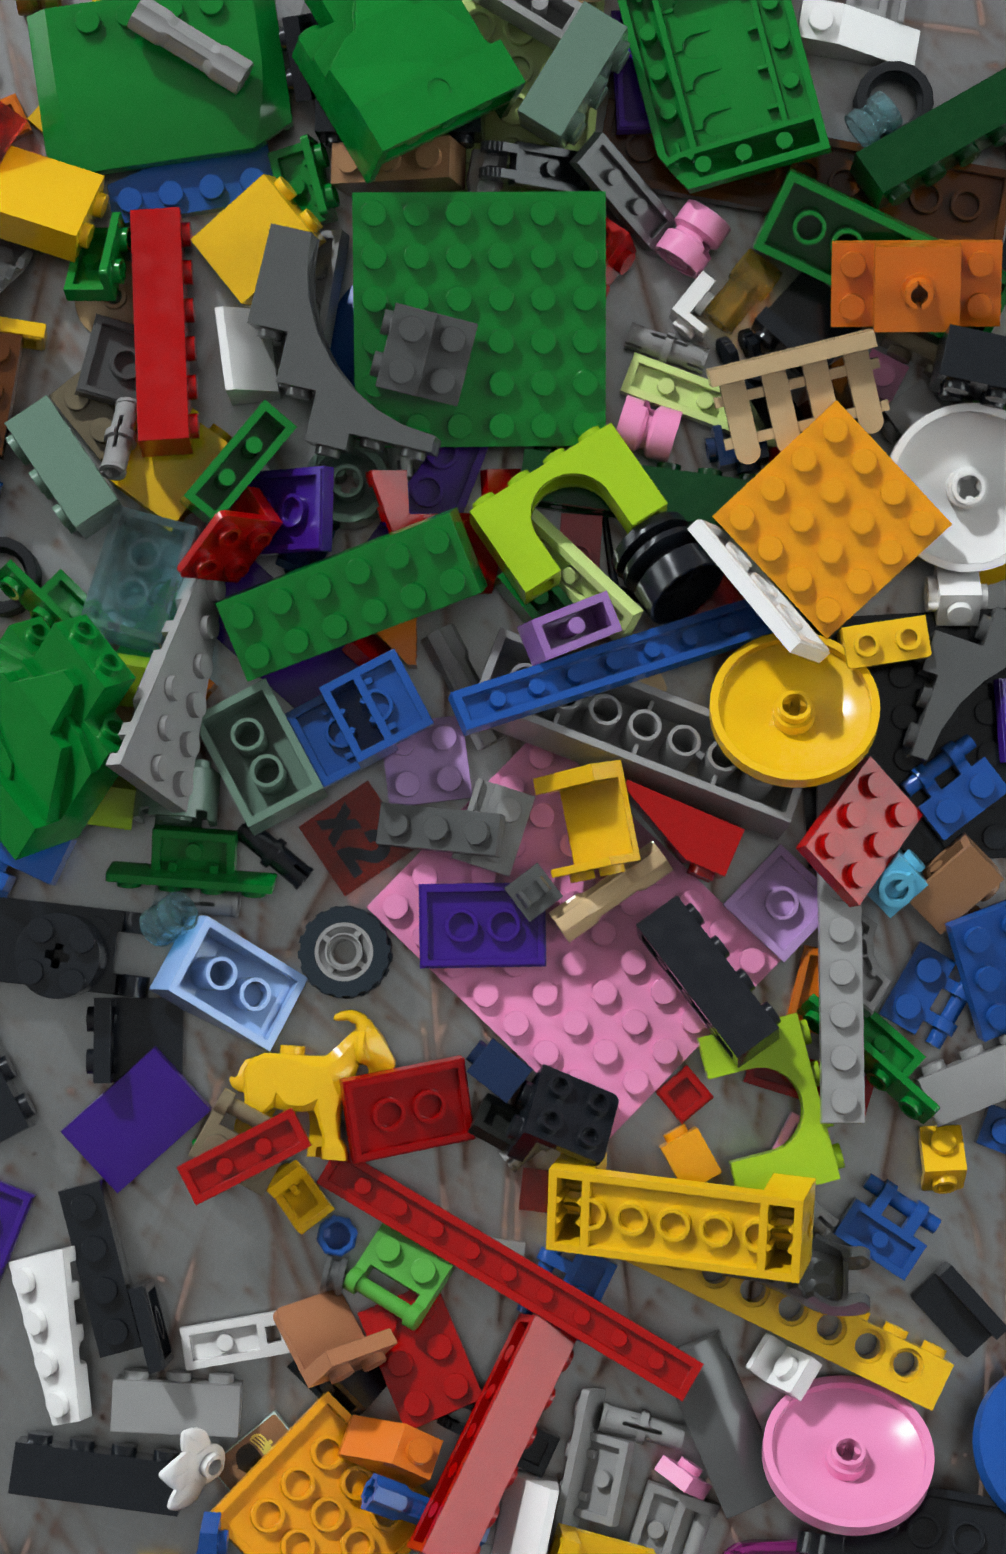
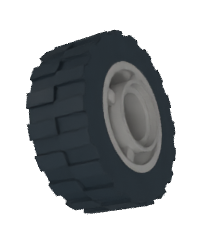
(319, 947)

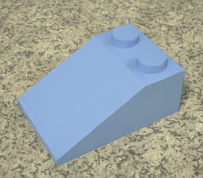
(229, 983)

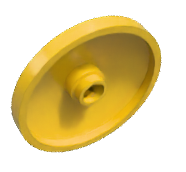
(793, 716)

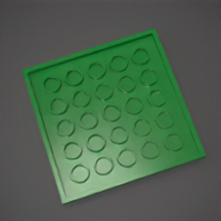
(517, 268)

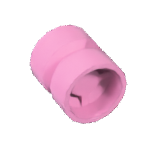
(689, 243)
(648, 428)

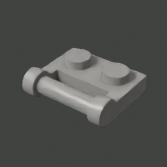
(661, 1517)

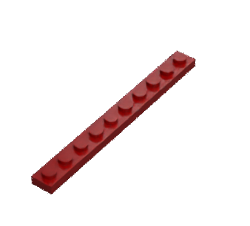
(513, 1275)

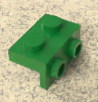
(305, 171)
(102, 265)

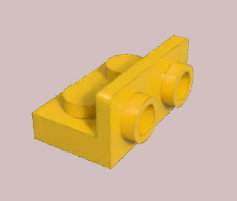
(885, 642)

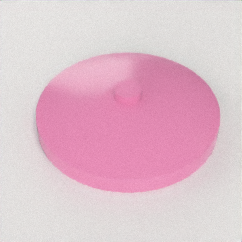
(848, 1456)

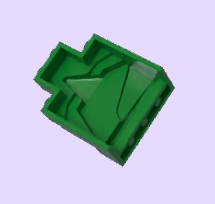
(401, 73)
(56, 729)

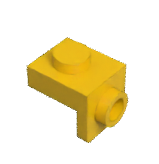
(942, 1158)
(299, 1196)

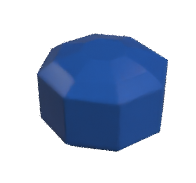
(337, 1235)

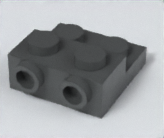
(423, 354)

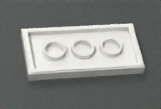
(760, 592)

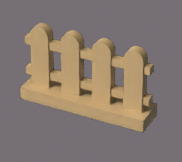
(777, 393)

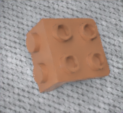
(328, 1339)

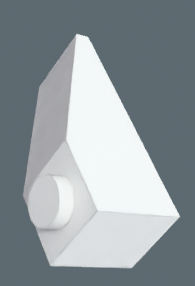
(854, 34)

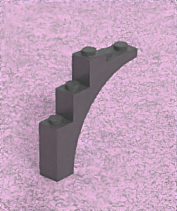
(287, 307)
(955, 672)

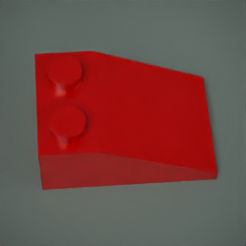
(690, 834)

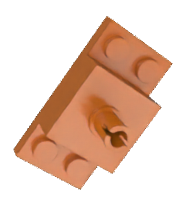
(916, 284)

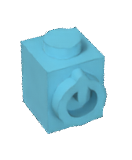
(899, 882)

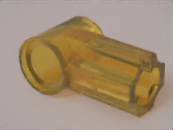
(747, 284)

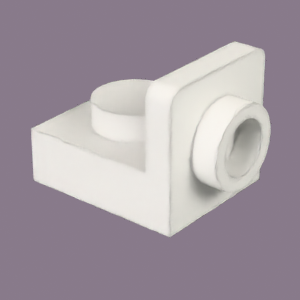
(693, 300)
(783, 1367)

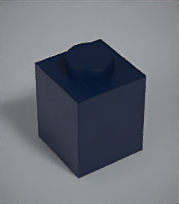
(497, 1068)

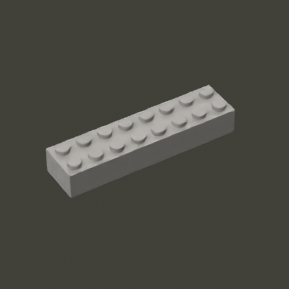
(658, 739)

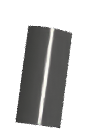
(725, 1427)

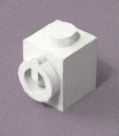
(955, 597)

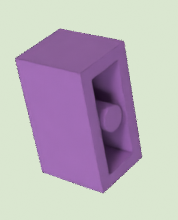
(569, 628)

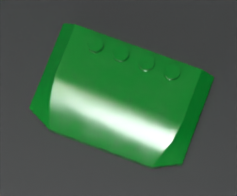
(724, 87)
(133, 105)

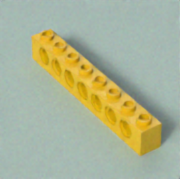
(920, 1384)

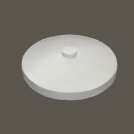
(961, 468)

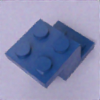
(359, 718)

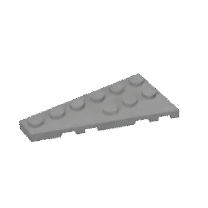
(171, 700)

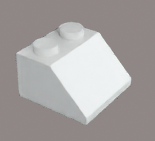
(246, 358)
(525, 1515)

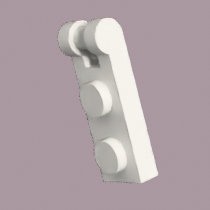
(229, 1341)

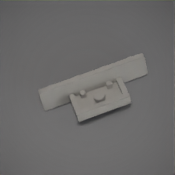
(594, 1468)

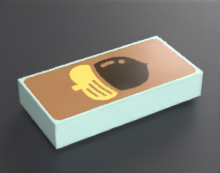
(251, 1448)

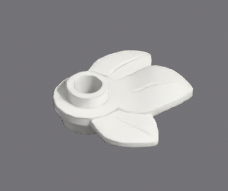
(193, 1468)

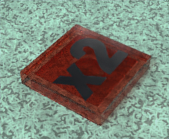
(347, 836)

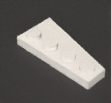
(49, 1316)

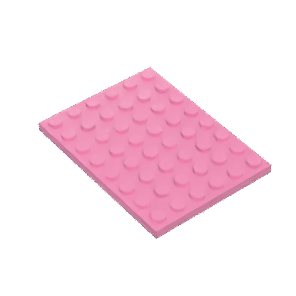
(603, 998)

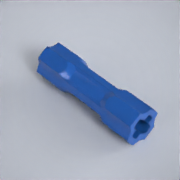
(395, 1501)

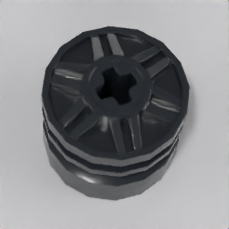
(666, 568)

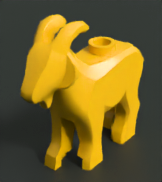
(312, 1082)

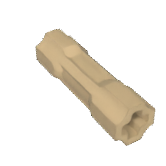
(586, 908)

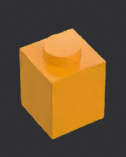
(689, 1154)

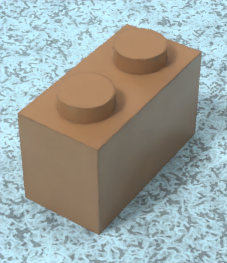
(956, 882)

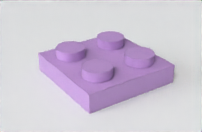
(430, 766)
(778, 903)

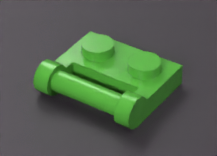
(405, 1264)

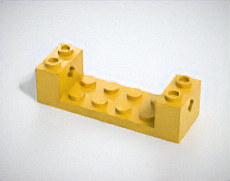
(682, 1220)

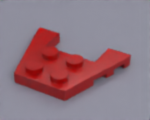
(393, 509)

